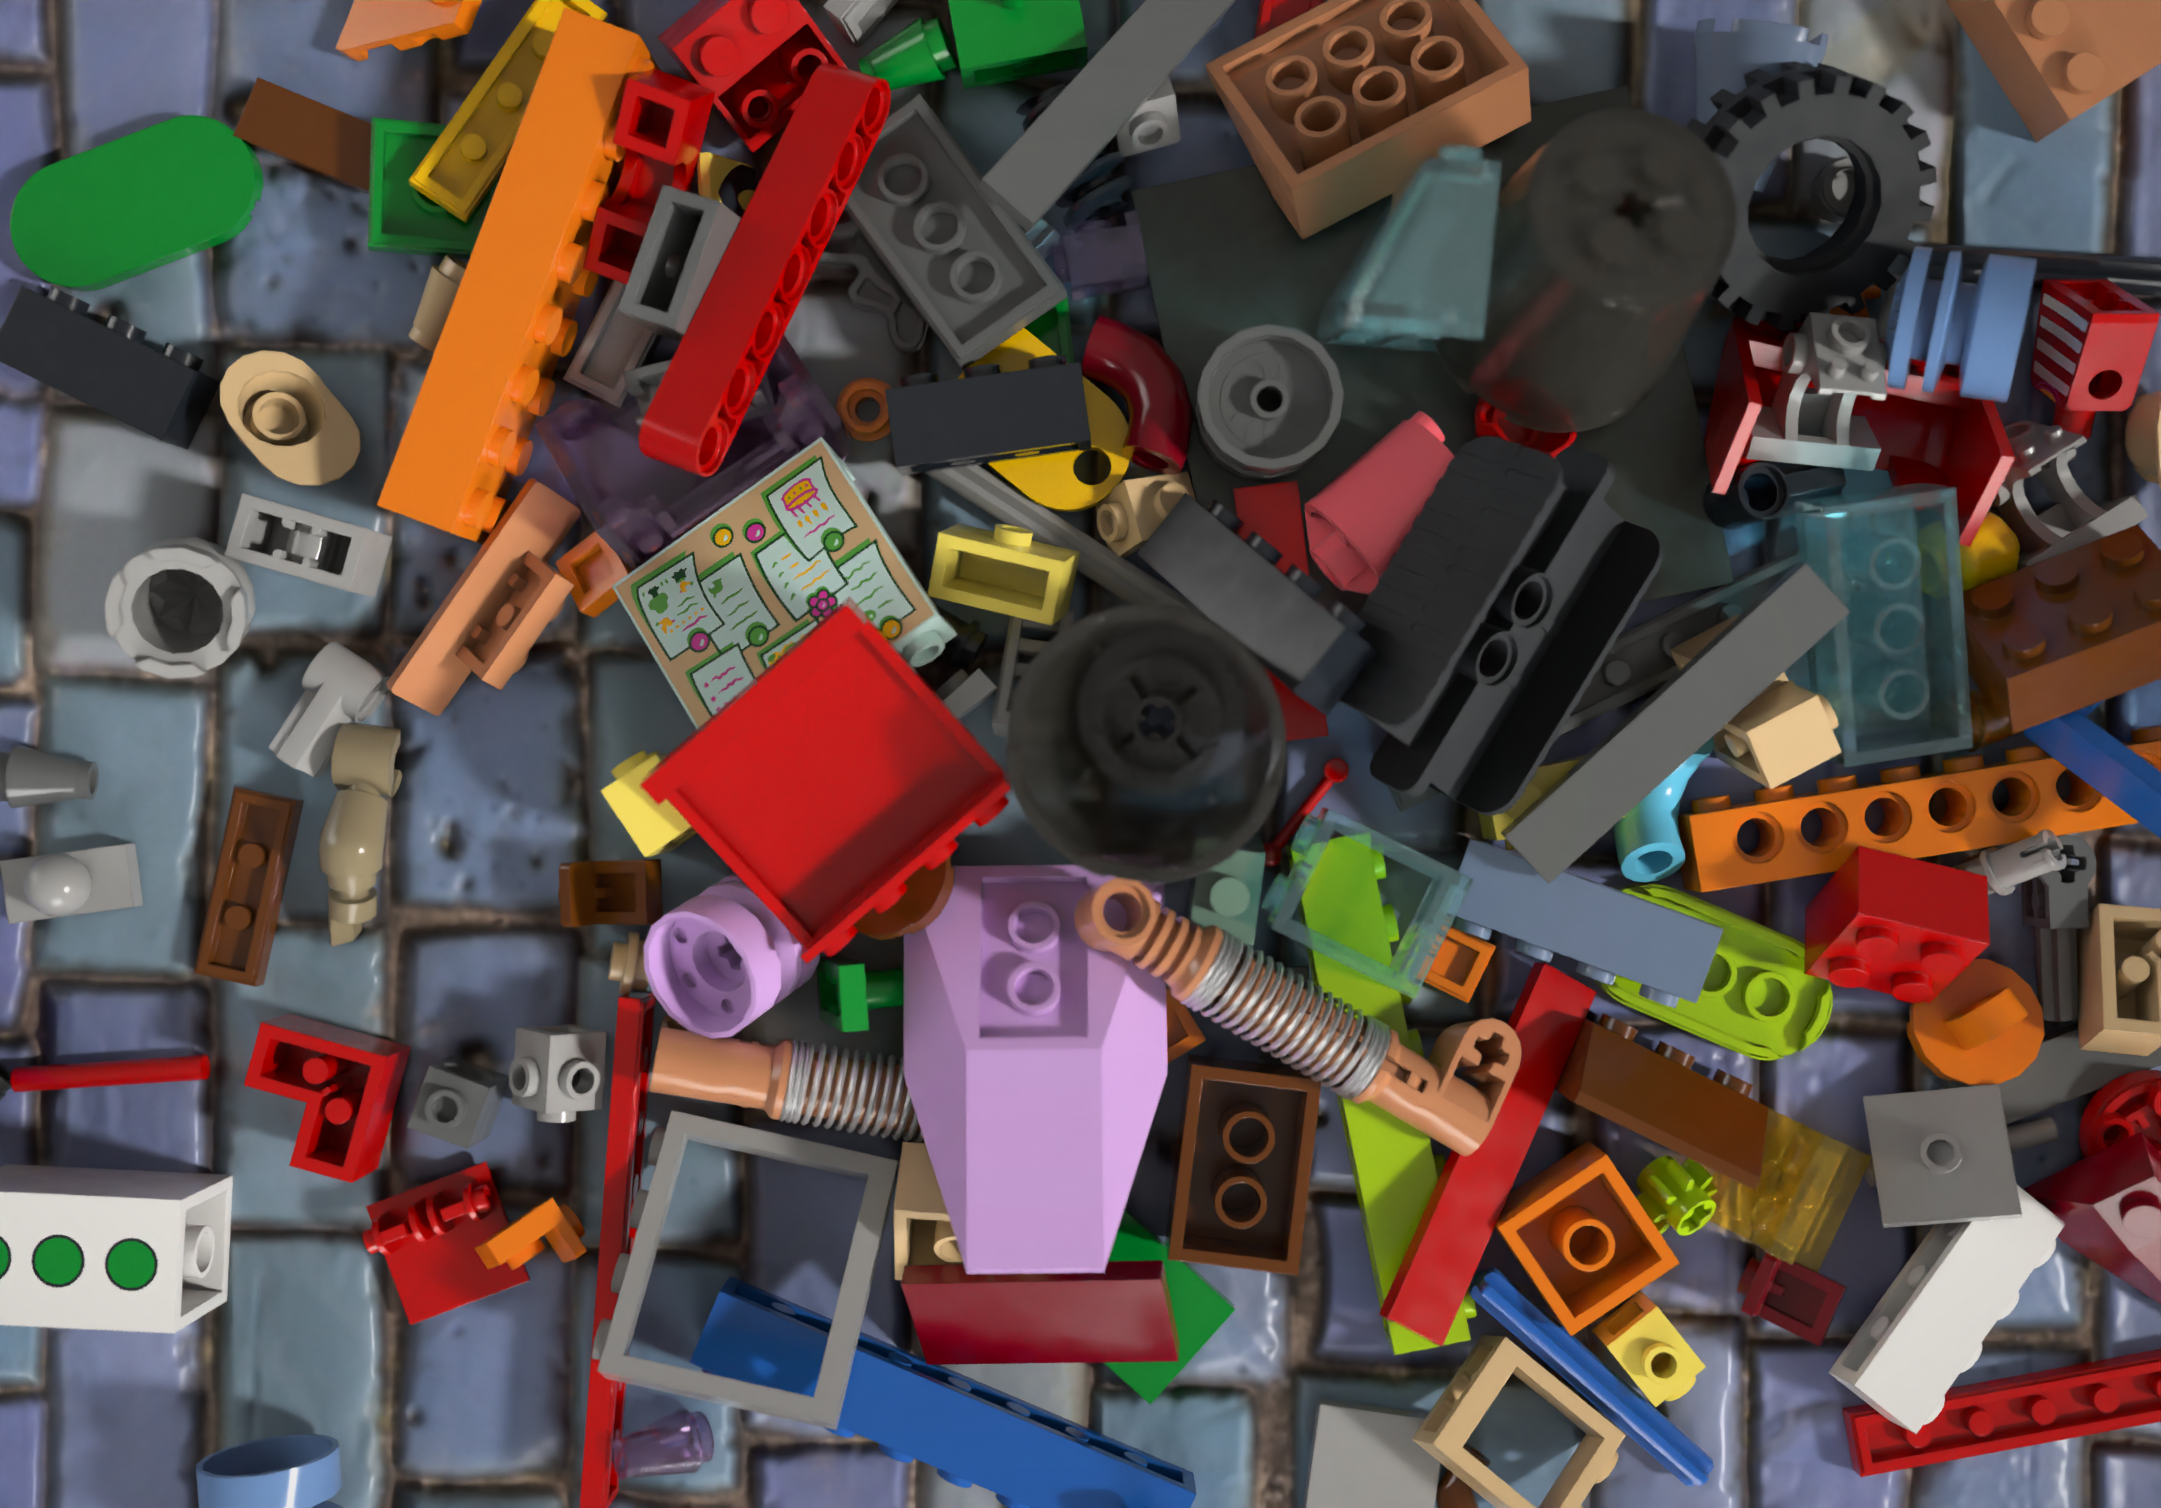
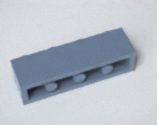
(1587, 922)

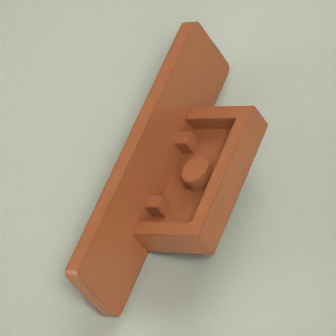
(494, 606)

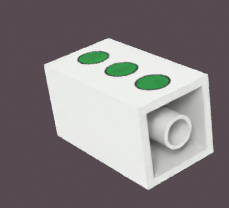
(112, 1247)

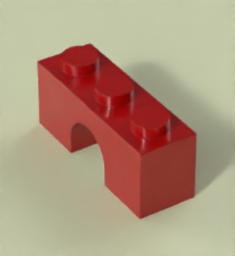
(662, 136)

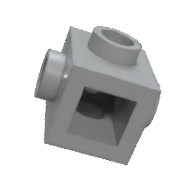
(558, 1071)

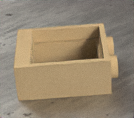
(1470, 1397)

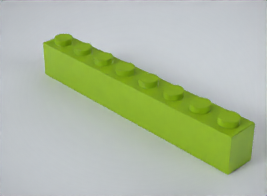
(1387, 1156)

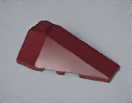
(2112, 1210)

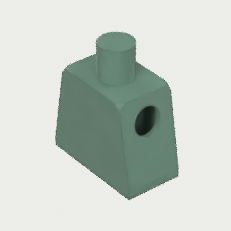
(1230, 892)

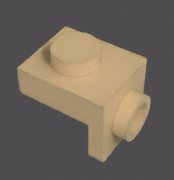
(1138, 508)

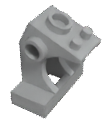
(1817, 422)
(2073, 517)

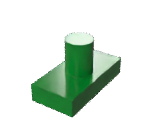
(850, 991)

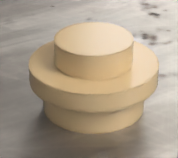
(628, 964)

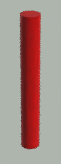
(110, 1073)

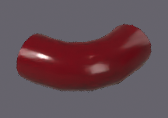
(1152, 391)

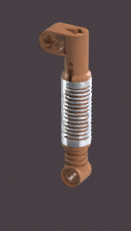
(1355, 1054)
(787, 1081)

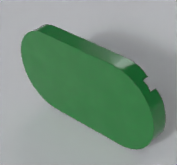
(136, 203)

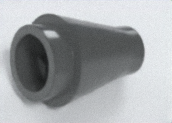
(40, 778)

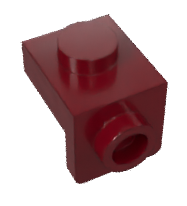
(1791, 1296)

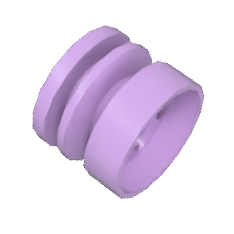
(722, 960)

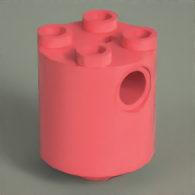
(1373, 503)

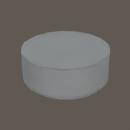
(1834, 189)

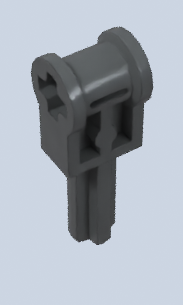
(2056, 907)

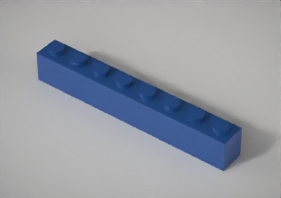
(936, 1413)

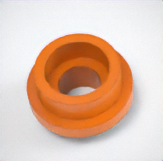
(849, 401)

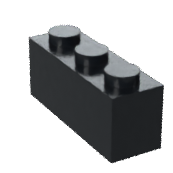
(107, 365)
(988, 416)

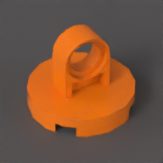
(1979, 1026)

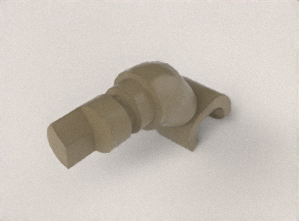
(356, 824)

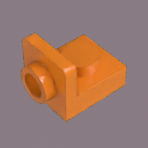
(522, 1241)

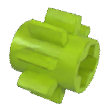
(1676, 1194)

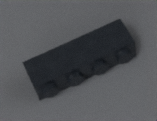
(1270, 611)

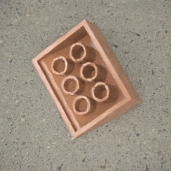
(2062, 53)
(1364, 95)

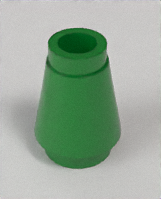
(912, 56)

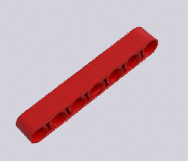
(765, 270)

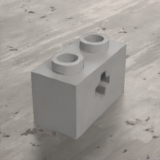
(308, 545)

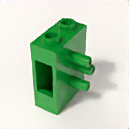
(1017, 39)

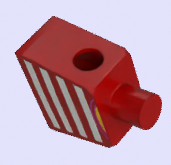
(2089, 349)

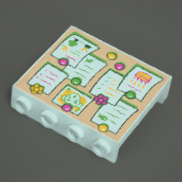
(766, 574)

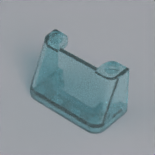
(1422, 261)

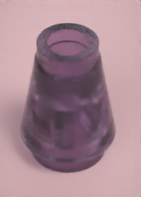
(665, 1447)

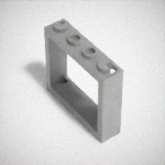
(649, 1216)

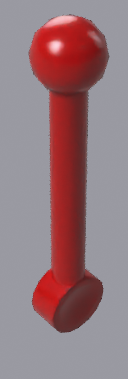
(1333, 772)

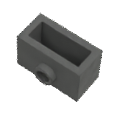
(677, 261)

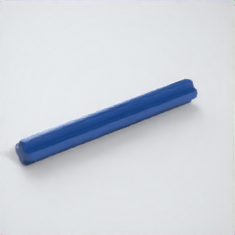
(1590, 1376)

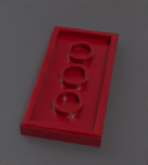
(1043, 1315)

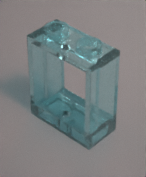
(1425, 930)

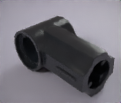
(1771, 492)

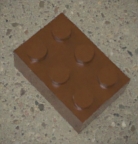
(2067, 629)
(1242, 1165)

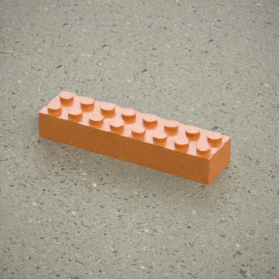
(518, 289)

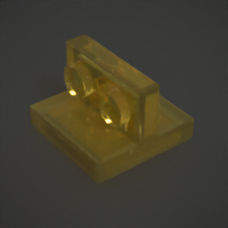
(1800, 1193)

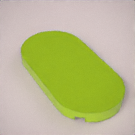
(1753, 991)

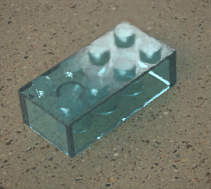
(1901, 652)

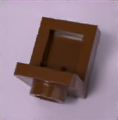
(610, 892)

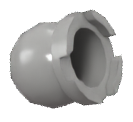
(180, 607)

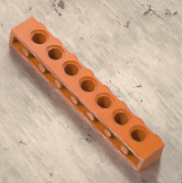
(1908, 829)

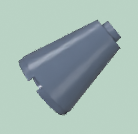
(1751, 45)

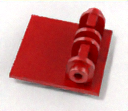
(432, 1240)

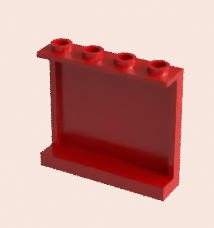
(832, 780)

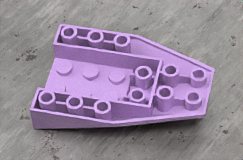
(1031, 1067)

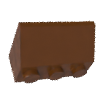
(1666, 1099)

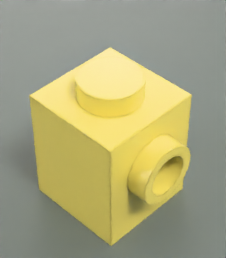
(1650, 1350)

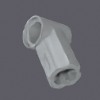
(337, 692)

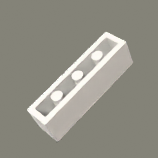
(1942, 1310)

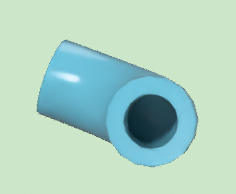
(1649, 834)

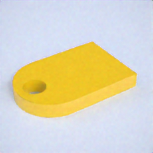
(1051, 478)

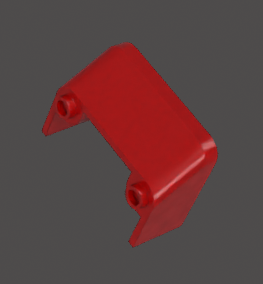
(1920, 433)

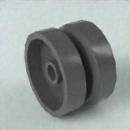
(1295, 374)

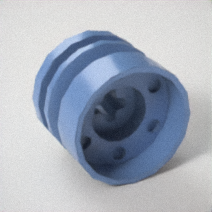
(1959, 323)
(272, 1473)

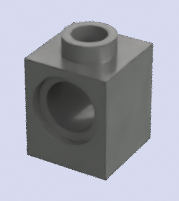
(458, 1101)

